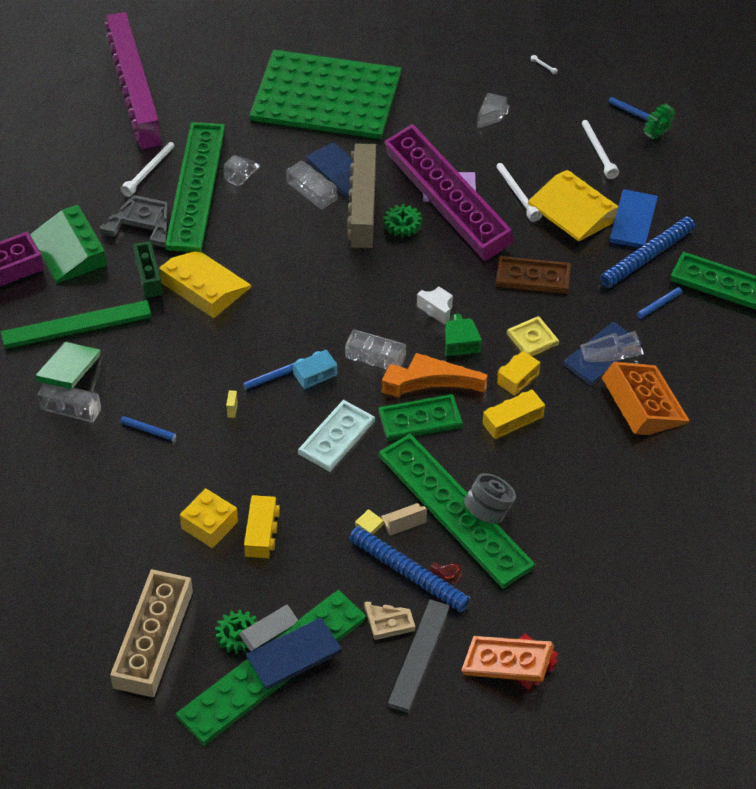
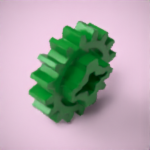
(659, 121)
(402, 220)
(233, 627)

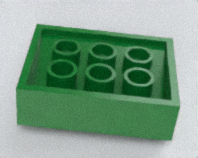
(69, 245)

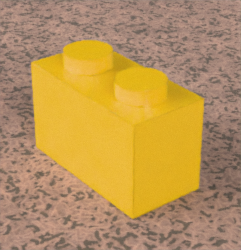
(518, 373)

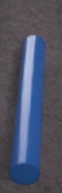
(628, 108)
(660, 302)
(269, 376)
(148, 428)

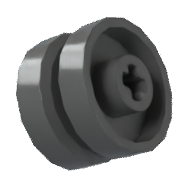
(490, 498)

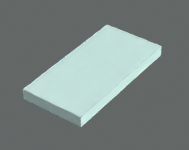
(336, 435)

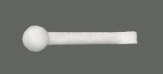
(534, 59)

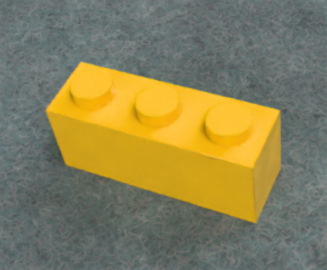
(513, 414)
(261, 527)

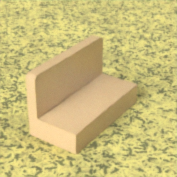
(404, 519)

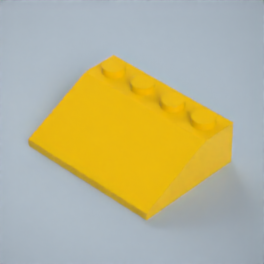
(574, 205)
(202, 282)

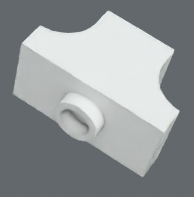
(436, 304)

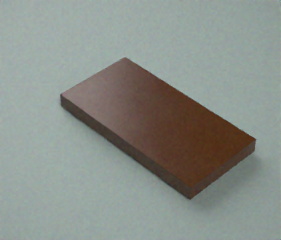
(533, 275)

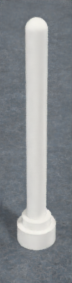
(610, 169)
(129, 187)
(532, 212)

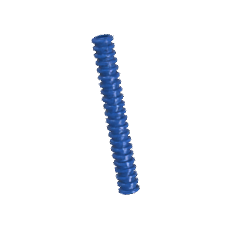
(647, 252)
(409, 569)

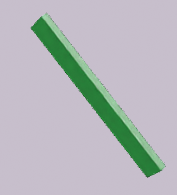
(75, 324)

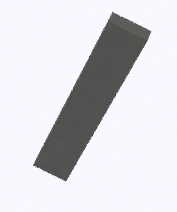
(418, 656)

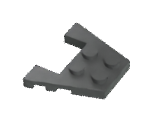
(141, 213)

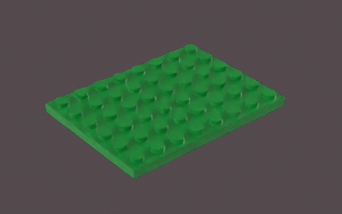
(326, 94)

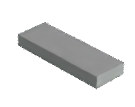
(268, 627)

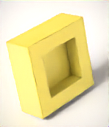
(232, 404)
(369, 522)

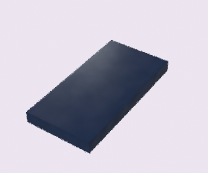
(333, 165)
(593, 371)
(293, 653)

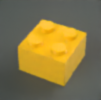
(209, 518)

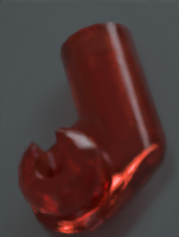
(446, 572)

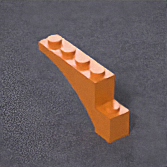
(428, 373)

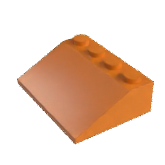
(644, 398)

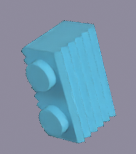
(315, 369)

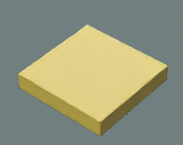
(533, 336)

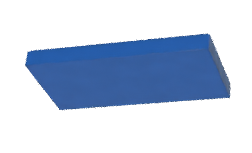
(633, 219)

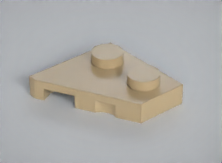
(388, 621)

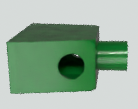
(461, 336)

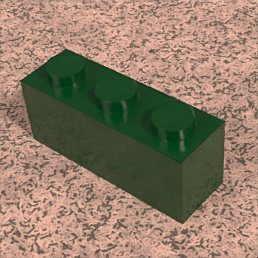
(147, 269)

